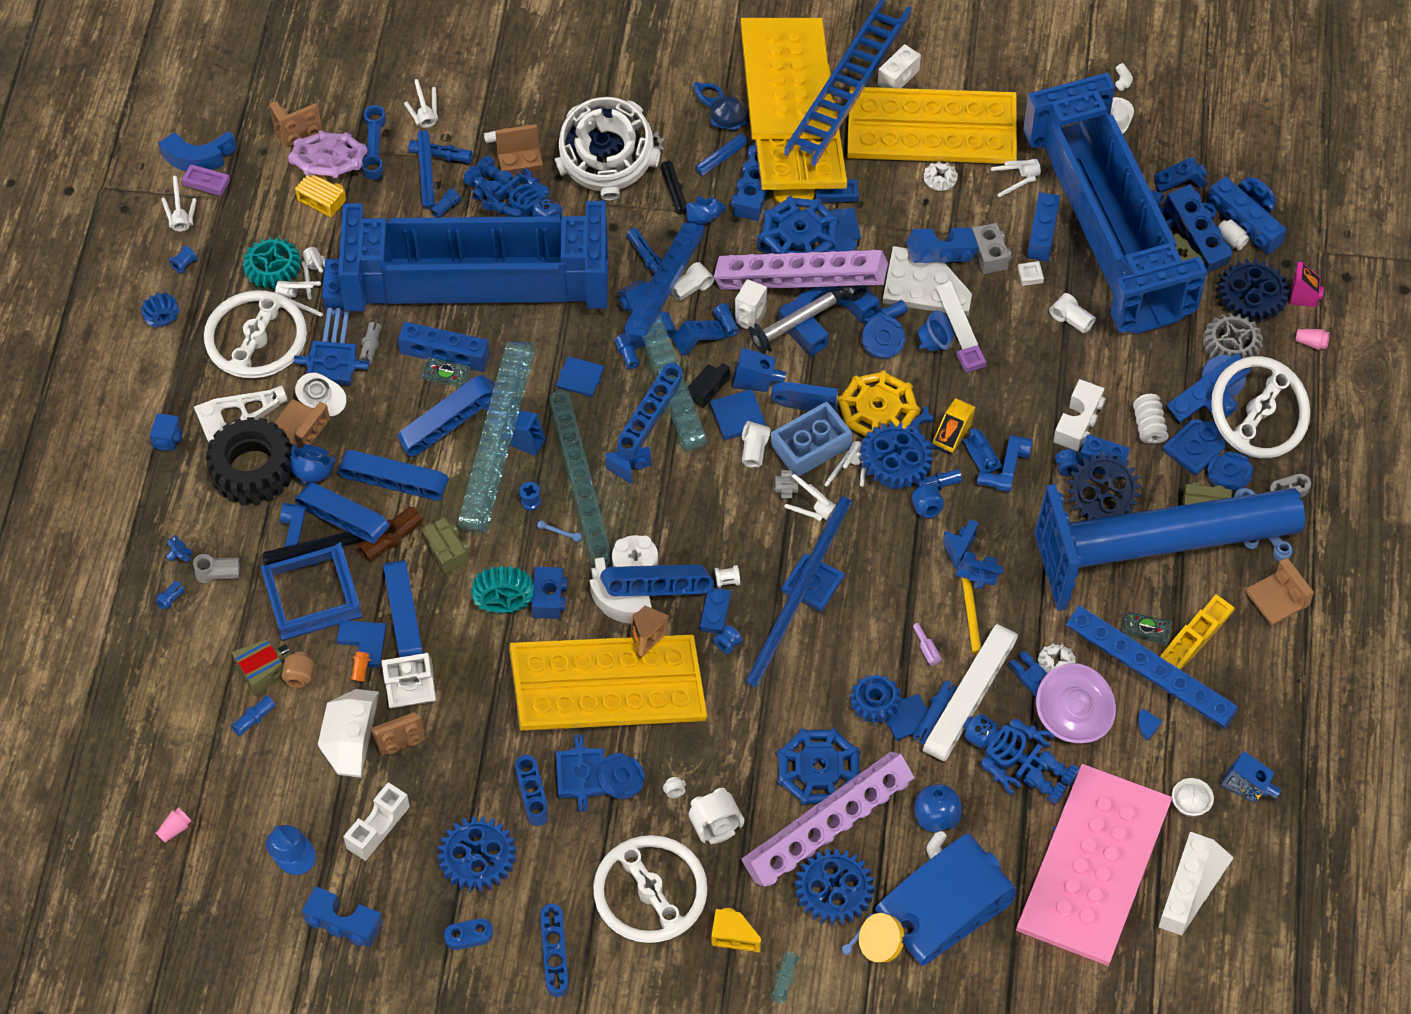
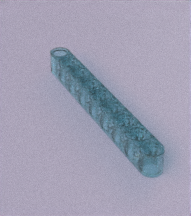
(496, 436)
(577, 469)

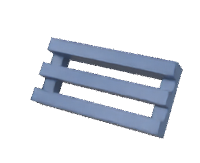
(337, 313)

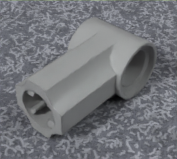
(217, 568)

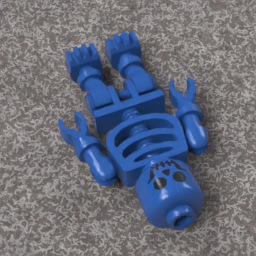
(530, 196)
(983, 733)

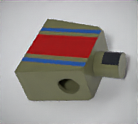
(260, 664)

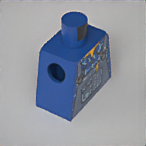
(1250, 779)

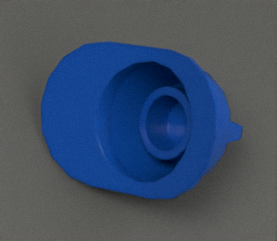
(936, 332)
(291, 849)

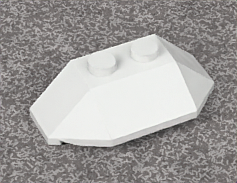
(348, 730)

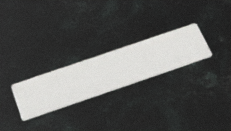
(956, 315)

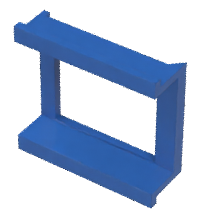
(318, 620)

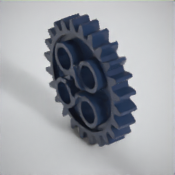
(602, 144)
(1265, 291)
(1113, 469)

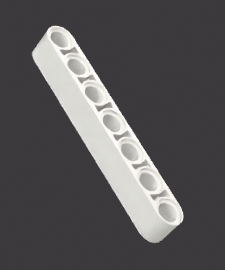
(970, 692)

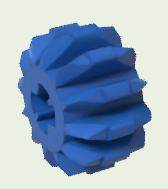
(160, 309)

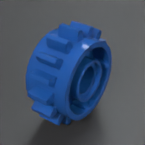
(879, 709)

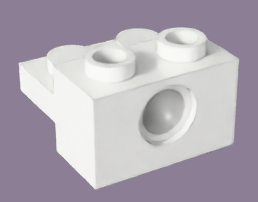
(409, 680)

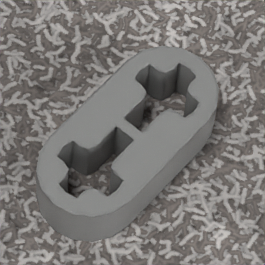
(1291, 481)

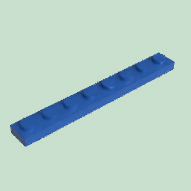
(664, 279)

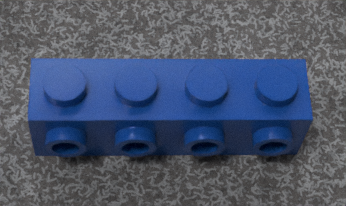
(1244, 211)

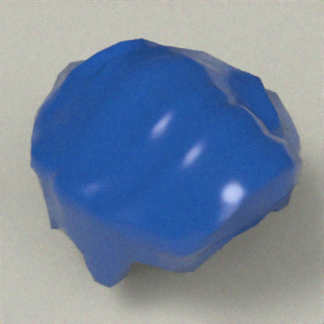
(704, 210)

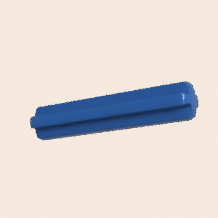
(721, 154)

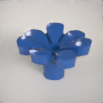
(178, 549)

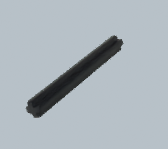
(296, 550)

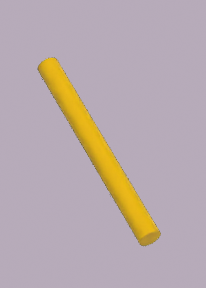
(971, 615)

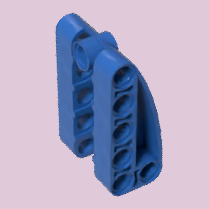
(948, 898)

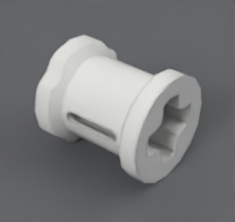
(727, 576)

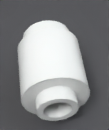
(1233, 234)

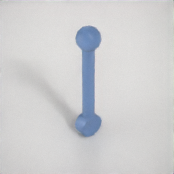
(576, 537)
(847, 949)

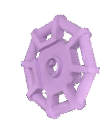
(329, 155)

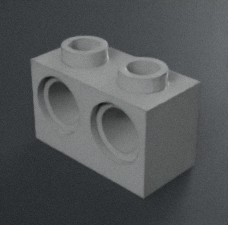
(991, 244)

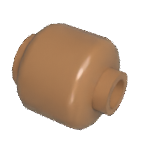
(297, 670)

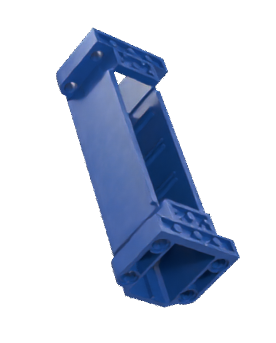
(1114, 205)
(474, 259)

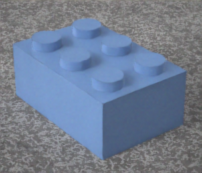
(811, 439)

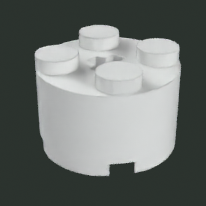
(635, 552)
(715, 816)

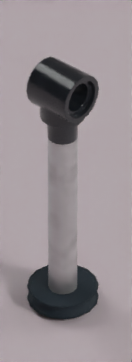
(762, 337)

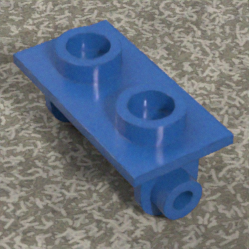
(981, 451)

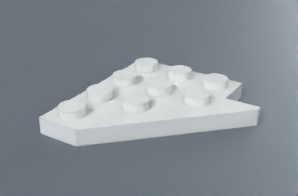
(918, 282)

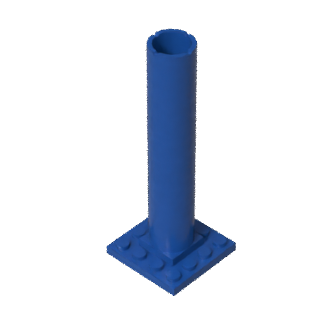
(1156, 532)

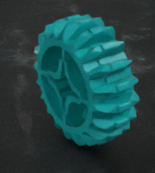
(267, 258)
(502, 589)

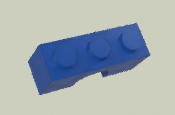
(1043, 226)
(927, 248)
(358, 928)

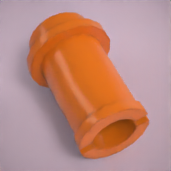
(360, 666)

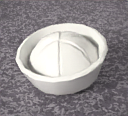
(1192, 797)

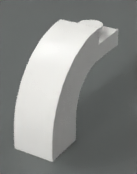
(617, 608)

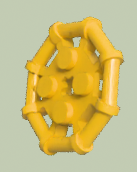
(882, 393)

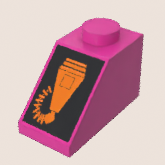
(1305, 287)

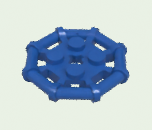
(794, 217)
(808, 757)

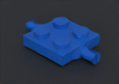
(333, 361)
(579, 772)

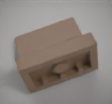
(295, 125)
(519, 149)
(303, 422)
(1281, 593)
(398, 733)

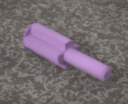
(927, 647)

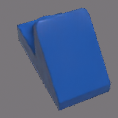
(623, 467)
(958, 545)

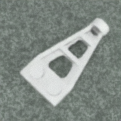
(210, 412)

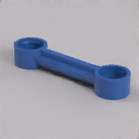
(373, 141)

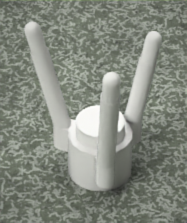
(425, 117)
(1027, 168)
(179, 219)
(312, 260)
(290, 290)
(851, 456)
(823, 506)

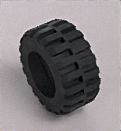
(242, 438)

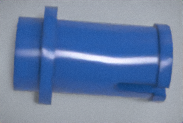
(165, 599)

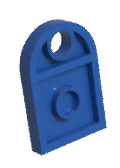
(803, 396)

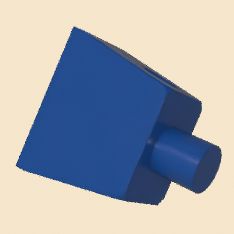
(756, 371)
(528, 433)

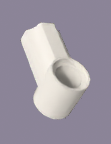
(695, 278)
(1067, 310)
(755, 439)

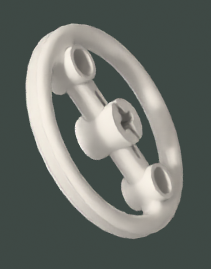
(254, 334)
(1285, 377)
(672, 927)

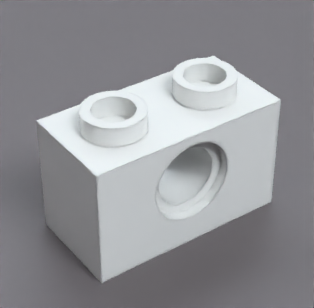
(899, 68)
(750, 304)

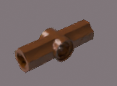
(400, 526)

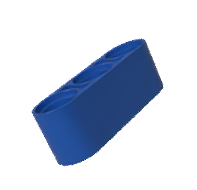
(531, 780)

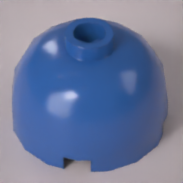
(311, 463)
(938, 808)

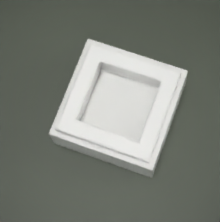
(1030, 273)

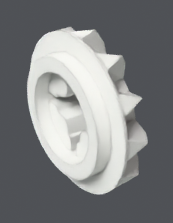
(938, 182)
(1046, 656)

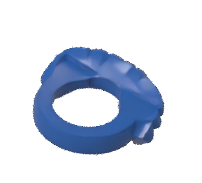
(707, 101)

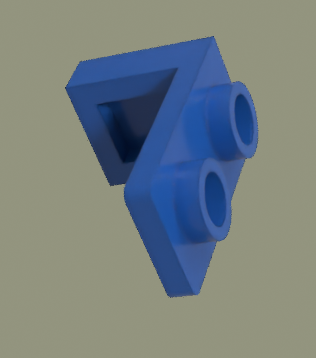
(1180, 173)
(692, 331)

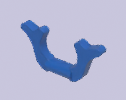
(925, 417)

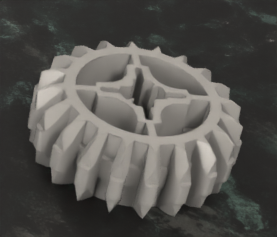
(1235, 335)

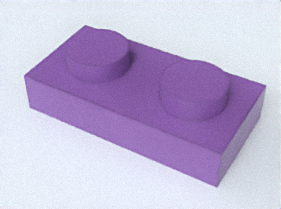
(206, 180)

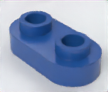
(468, 935)

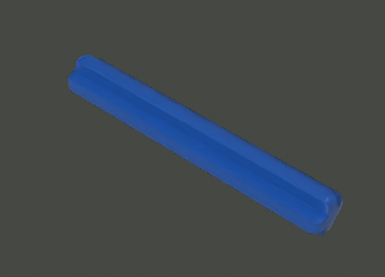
(426, 169)

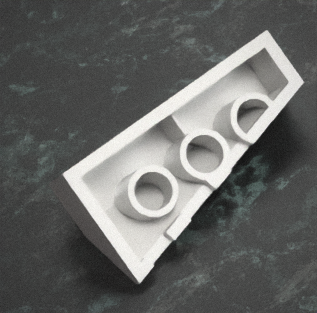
(1196, 876)

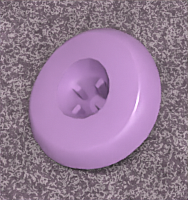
(1076, 703)

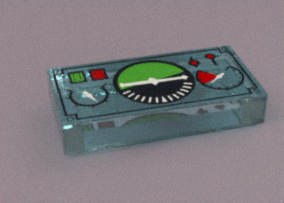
(446, 372)
(1147, 627)

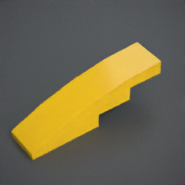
(1198, 632)

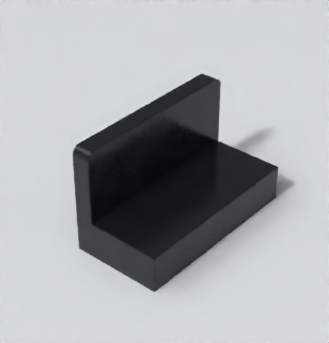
(708, 384)

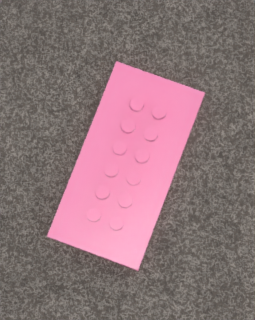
(1094, 864)

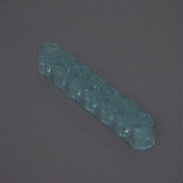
(681, 406)

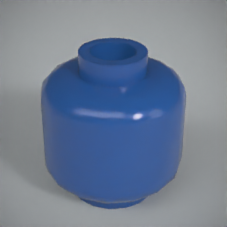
(927, 501)

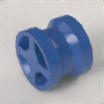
(1067, 462)
(727, 639)

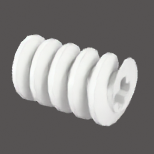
(1150, 419)

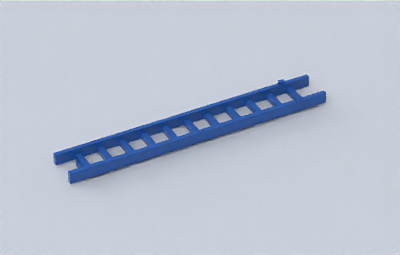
(808, 146)

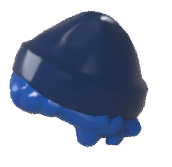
(728, 112)

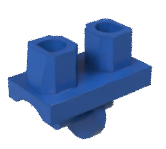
(979, 571)

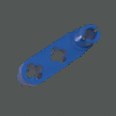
(628, 342)
(1017, 447)
(295, 516)

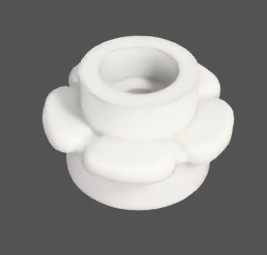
(674, 787)

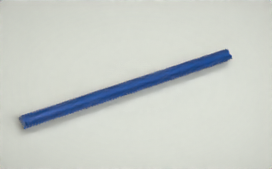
(798, 591)

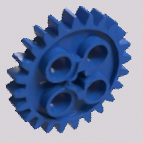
(896, 455)
(491, 839)
(815, 875)

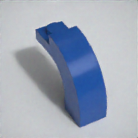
(207, 156)

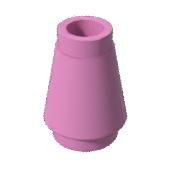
(1313, 337)
(173, 825)

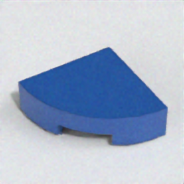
(1148, 724)

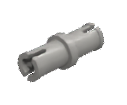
(370, 342)

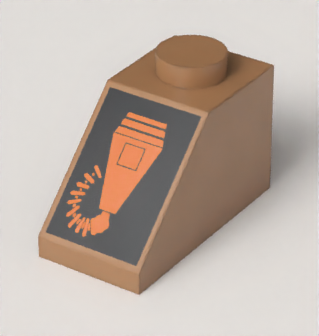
(648, 628)

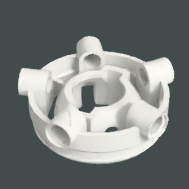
(625, 121)

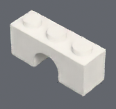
(1073, 429)
(387, 811)

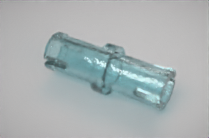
(784, 977)

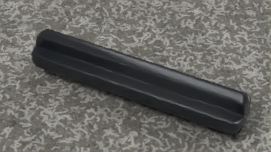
(674, 187)

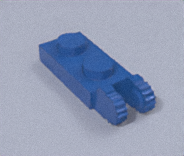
(1033, 676)

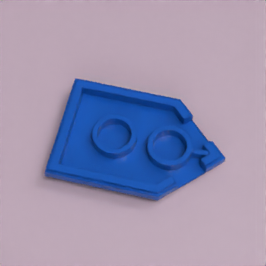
(1196, 445)

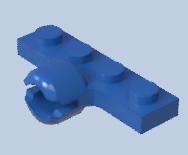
(1200, 393)

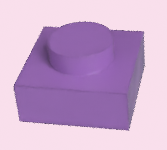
(971, 358)

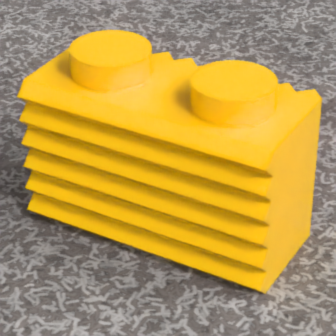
(321, 194)

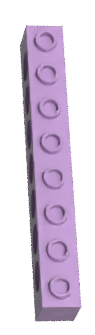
(802, 269)
(816, 818)

